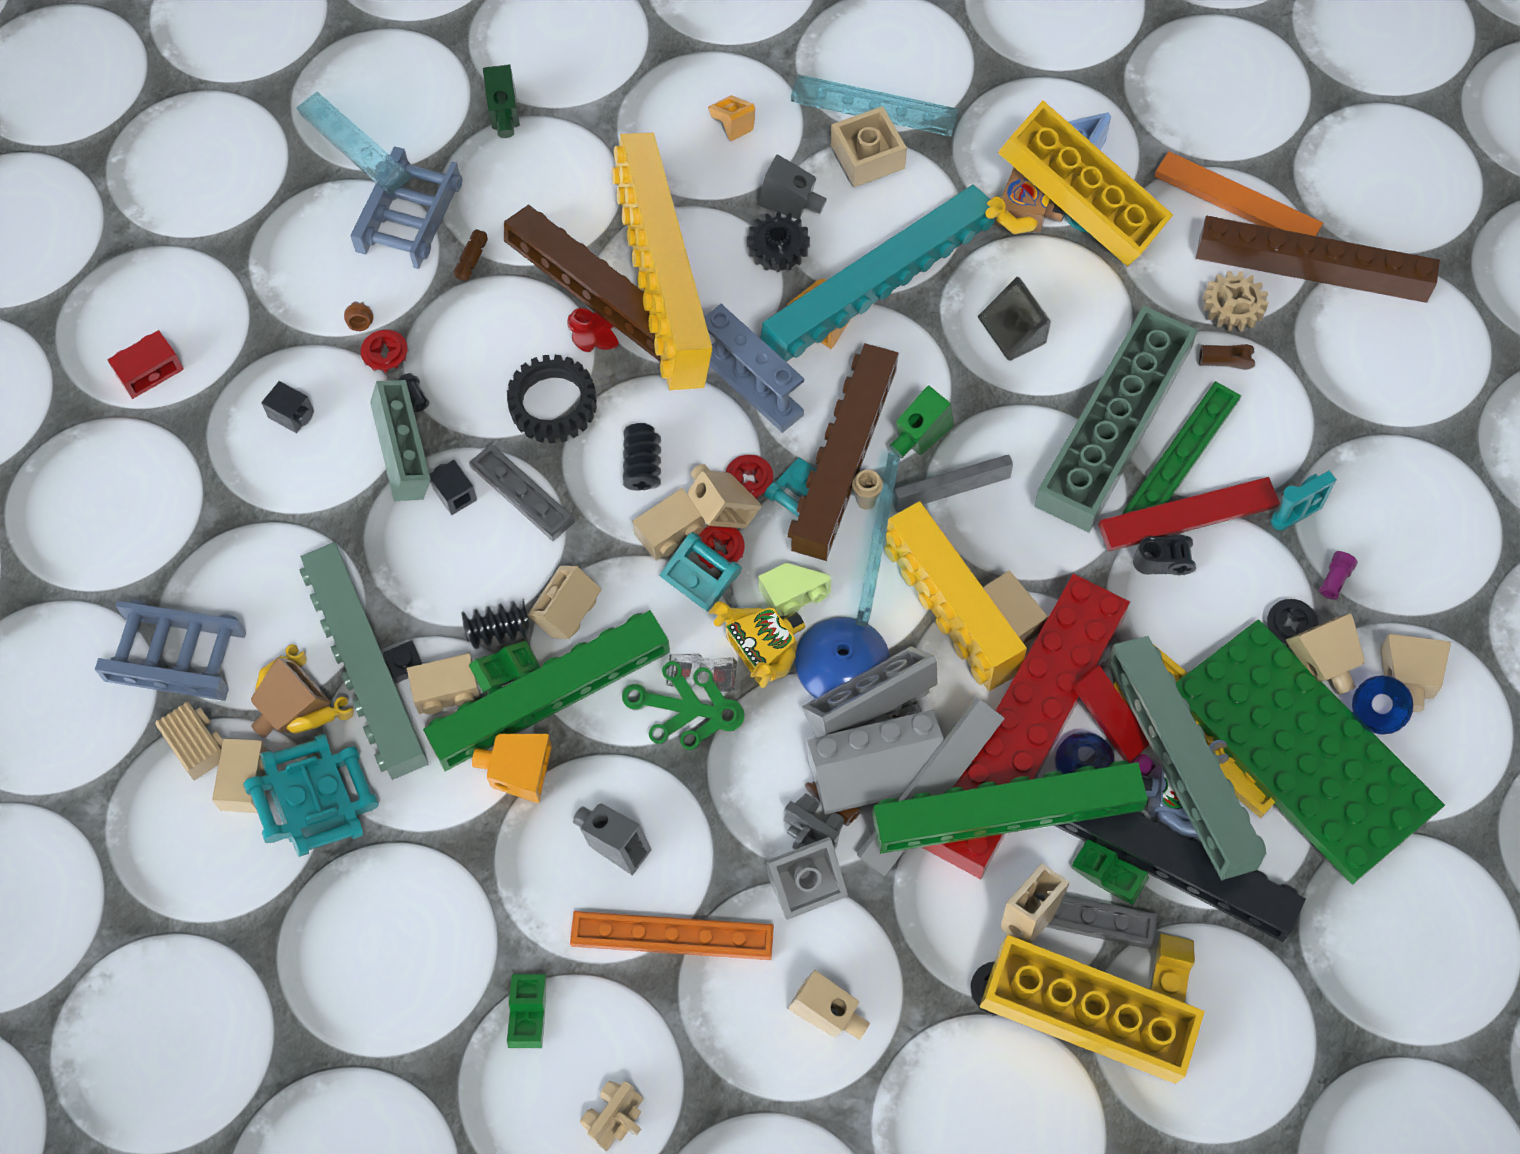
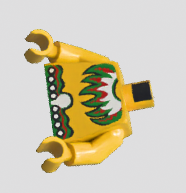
(761, 639)

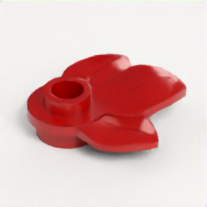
(591, 331)

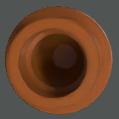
(358, 316)

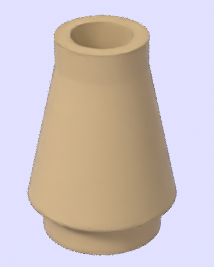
(867, 488)

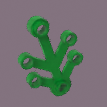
(689, 707)

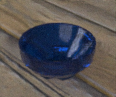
(1387, 722)
(1067, 753)

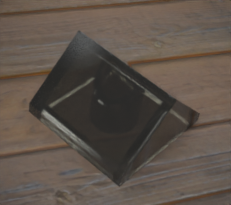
(1016, 321)

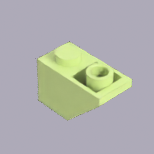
(792, 587)

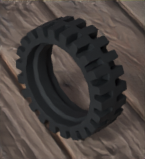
(551, 369)

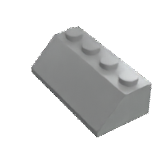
(873, 693)
(872, 760)

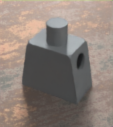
(789, 189)
(613, 836)

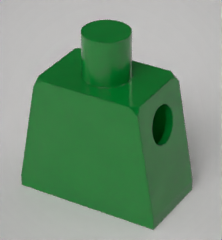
(923, 423)

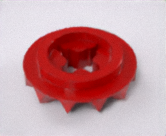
(374, 344)
(750, 465)
(723, 535)

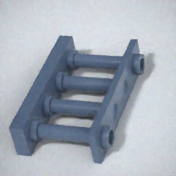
(377, 211)
(753, 369)
(178, 678)

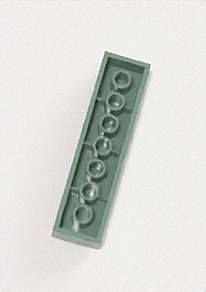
(1115, 419)

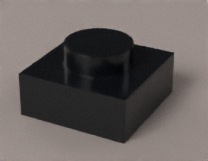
(400, 659)

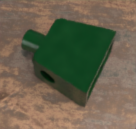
(501, 99)

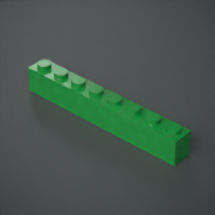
(547, 689)
(1009, 806)

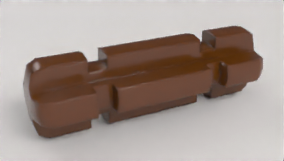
(470, 255)

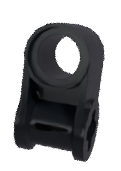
(1170, 554)

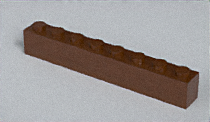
(1317, 259)
(581, 274)
(844, 452)

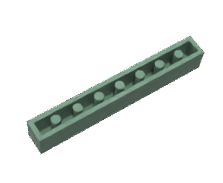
(363, 661)
(1186, 758)

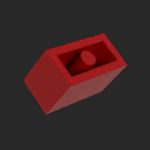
(145, 364)

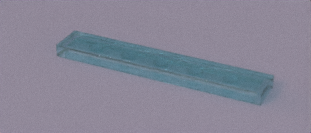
(859, 100)
(353, 143)
(877, 540)

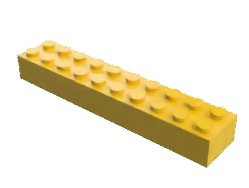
(662, 262)

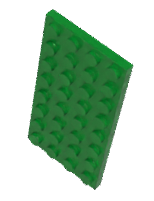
(1307, 751)

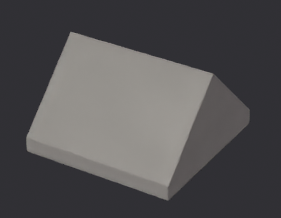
(806, 878)

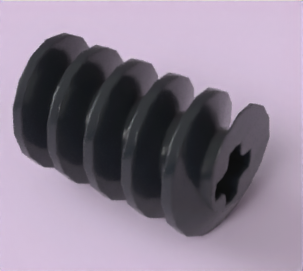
(641, 457)
(496, 624)

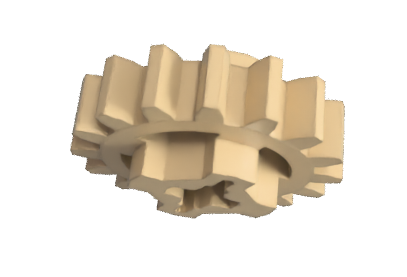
(1235, 301)

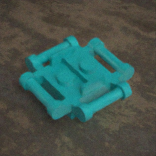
(310, 795)

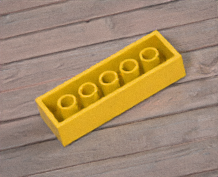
(1085, 183)
(954, 597)
(1092, 1009)

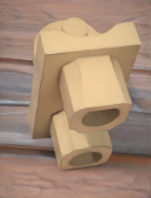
(616, 1117)

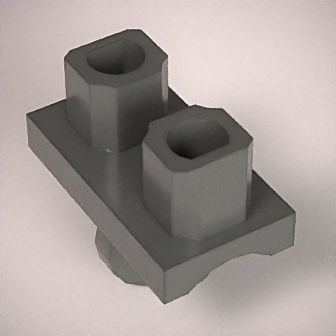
(808, 828)

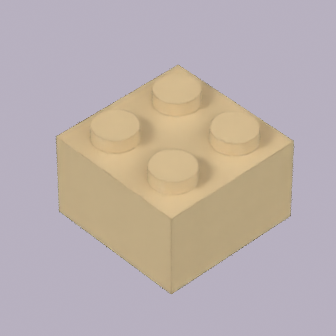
(868, 146)

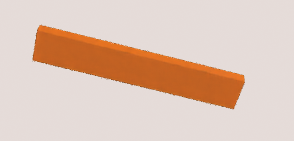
(1234, 196)
(672, 935)

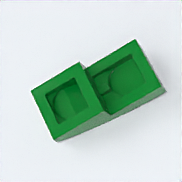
(503, 666)
(1110, 873)
(527, 1011)

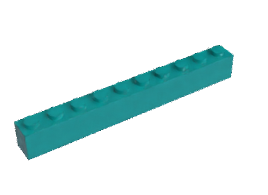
(876, 274)

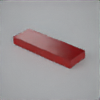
(1111, 713)

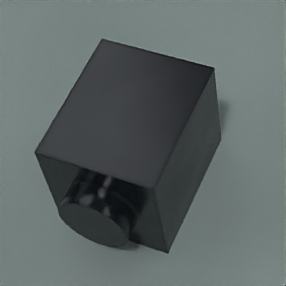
(288, 407)
(452, 487)

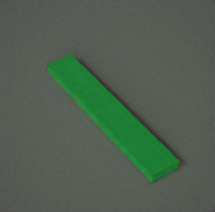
(1185, 448)

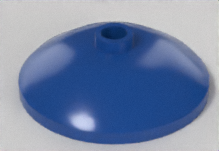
(818, 659)

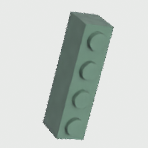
(400, 440)

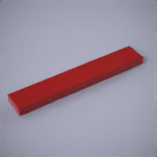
(1189, 513)

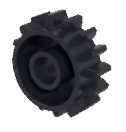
(778, 242)

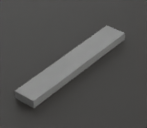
(942, 769)

